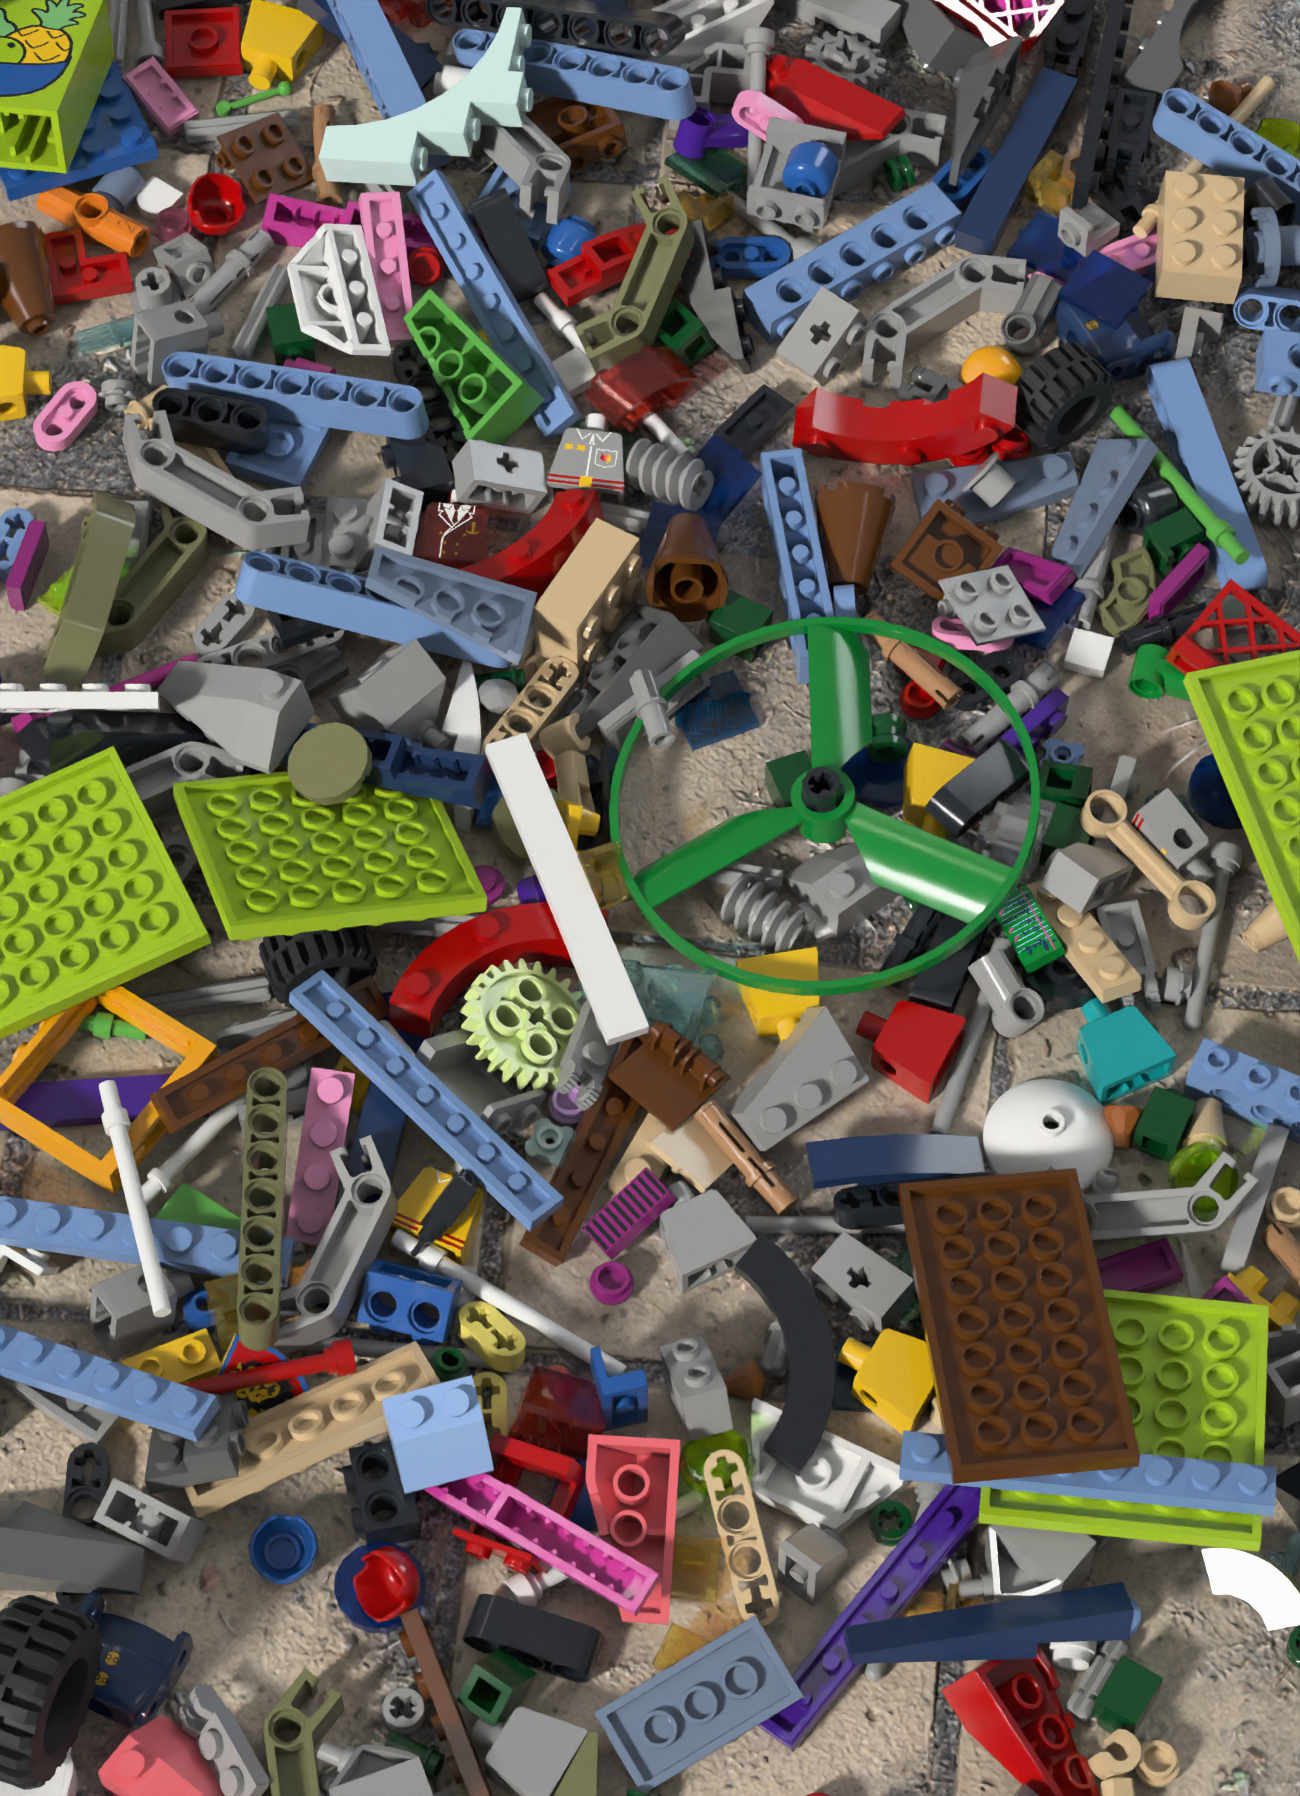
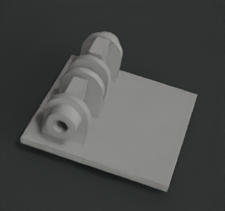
(989, 605)

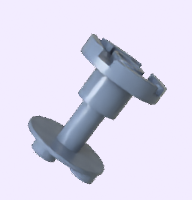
(1270, 246)

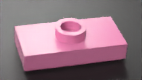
(160, 96)

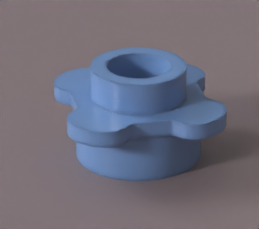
(1055, 748)

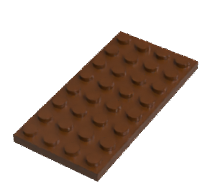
(1017, 1326)

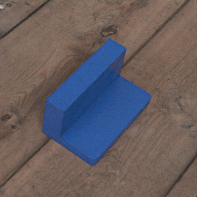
(621, 1396)

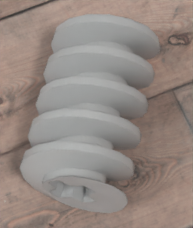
(668, 475)
(762, 919)

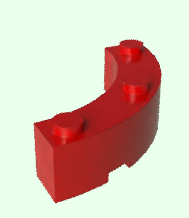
(906, 430)
(545, 549)
(467, 951)

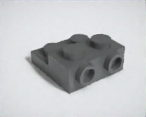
(182, 1463)

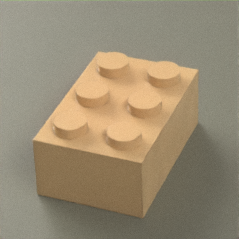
(1199, 237)
(588, 594)

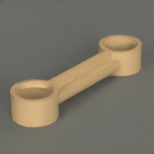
(1147, 859)

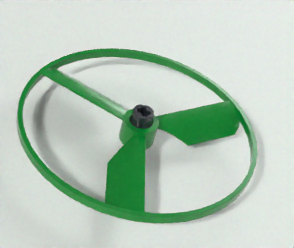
(826, 805)

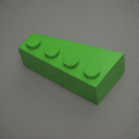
(476, 379)

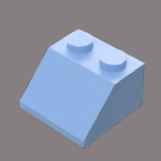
(437, 1434)

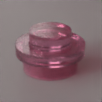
(172, 223)

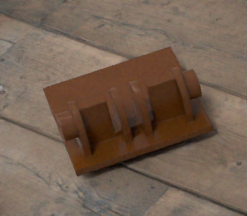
(264, 157)
(669, 1075)

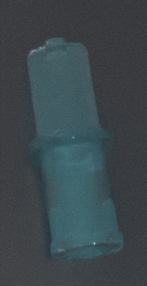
(106, 334)

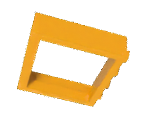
(53, 1033)

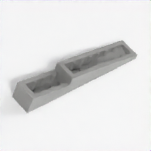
(867, 18)

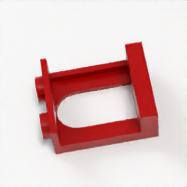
(512, 1459)

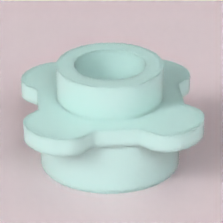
(546, 1152)

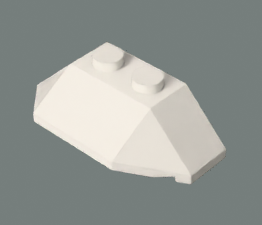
(708, 23)
(338, 292)

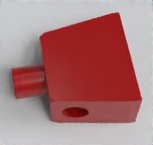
(913, 1045)

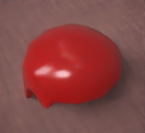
(216, 204)
(387, 1584)

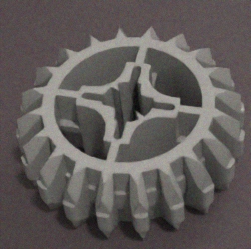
(1276, 490)

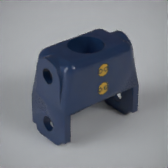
(1120, 351)
(136, 1666)

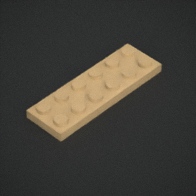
(316, 1426)

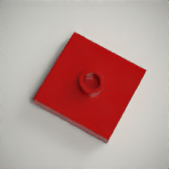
(203, 42)

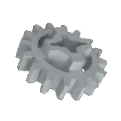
(847, 59)

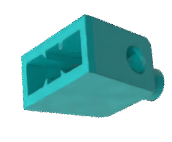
(1121, 1051)

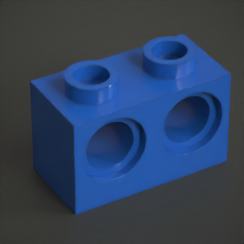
(410, 1289)

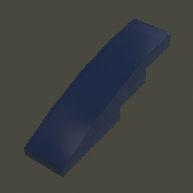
(891, 1158)

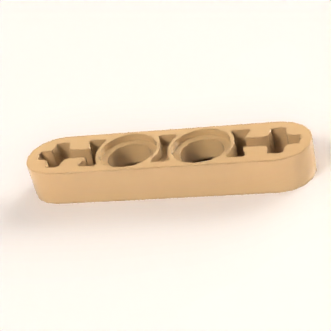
(539, 686)
(747, 1536)

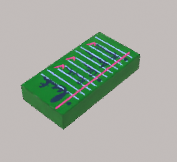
(1029, 931)

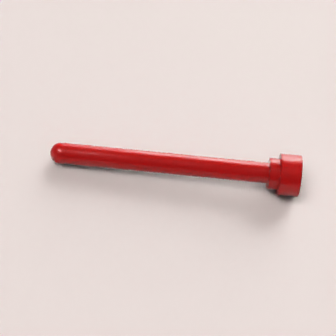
(336, 1359)

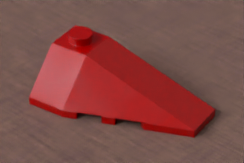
(829, 100)
(1021, 1723)

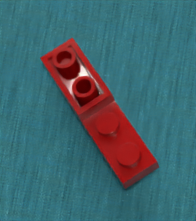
(599, 265)

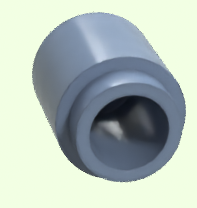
(120, 187)

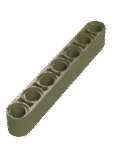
(266, 1223)

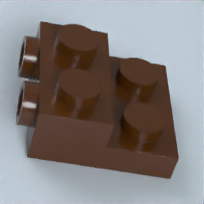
(580, 129)
(945, 547)

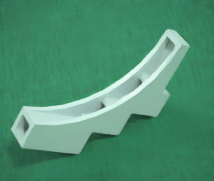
(398, 147)

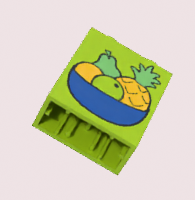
(50, 78)

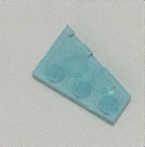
(669, 994)

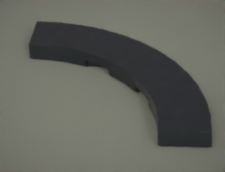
(807, 1350)

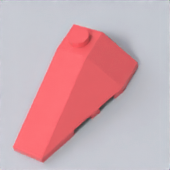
(635, 1507)
(158, 1762)

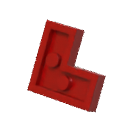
(80, 277)

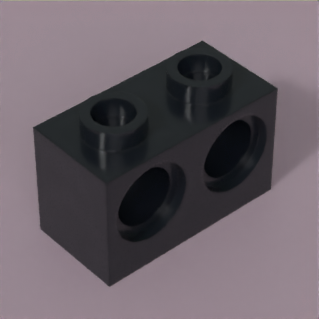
(380, 1495)

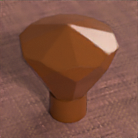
(1227, 95)
(1123, 1122)
(747, 1381)

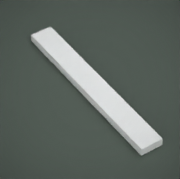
(567, 889)

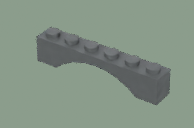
(1158, 57)

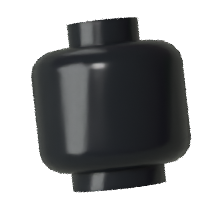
(1148, 504)

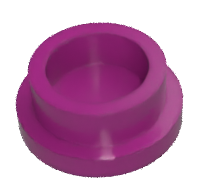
(491, 881)
(611, 1283)

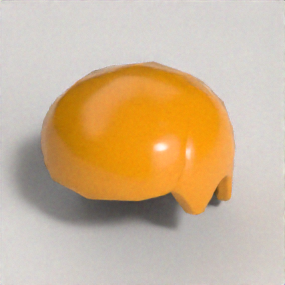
(992, 361)

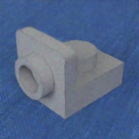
(1087, 228)
(187, 261)
(1196, 327)

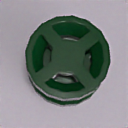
(888, 739)

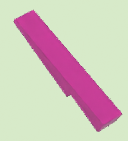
(297, 221)
(549, 1538)

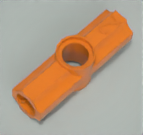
(96, 219)

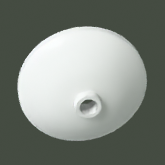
(1021, 1143)

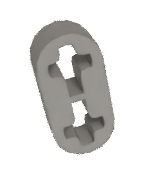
(220, 624)

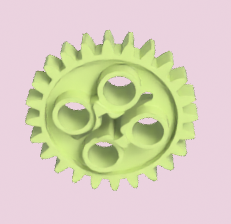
(521, 1021)

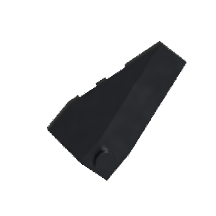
(78, 734)

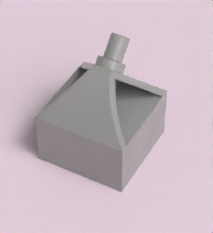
(396, 696)
(1030, 1564)
(375, 1771)

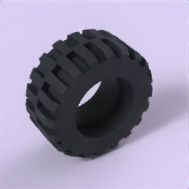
(45, 1686)

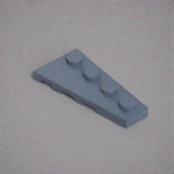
(1037, 478)
(1099, 499)
(462, 602)

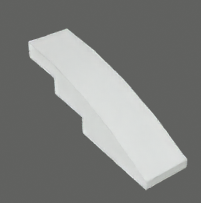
(464, 731)

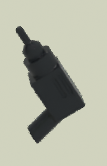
(446, 1209)

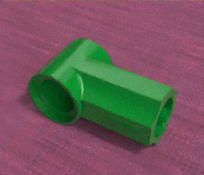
(1154, 675)

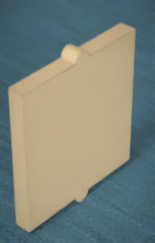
(692, 1153)

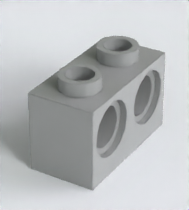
(696, 1387)

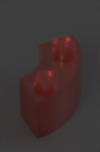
(640, 386)

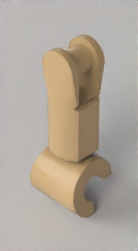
(570, 766)
(1113, 1771)

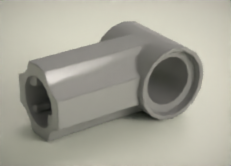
(1003, 992)

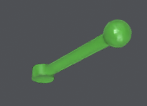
(225, 108)

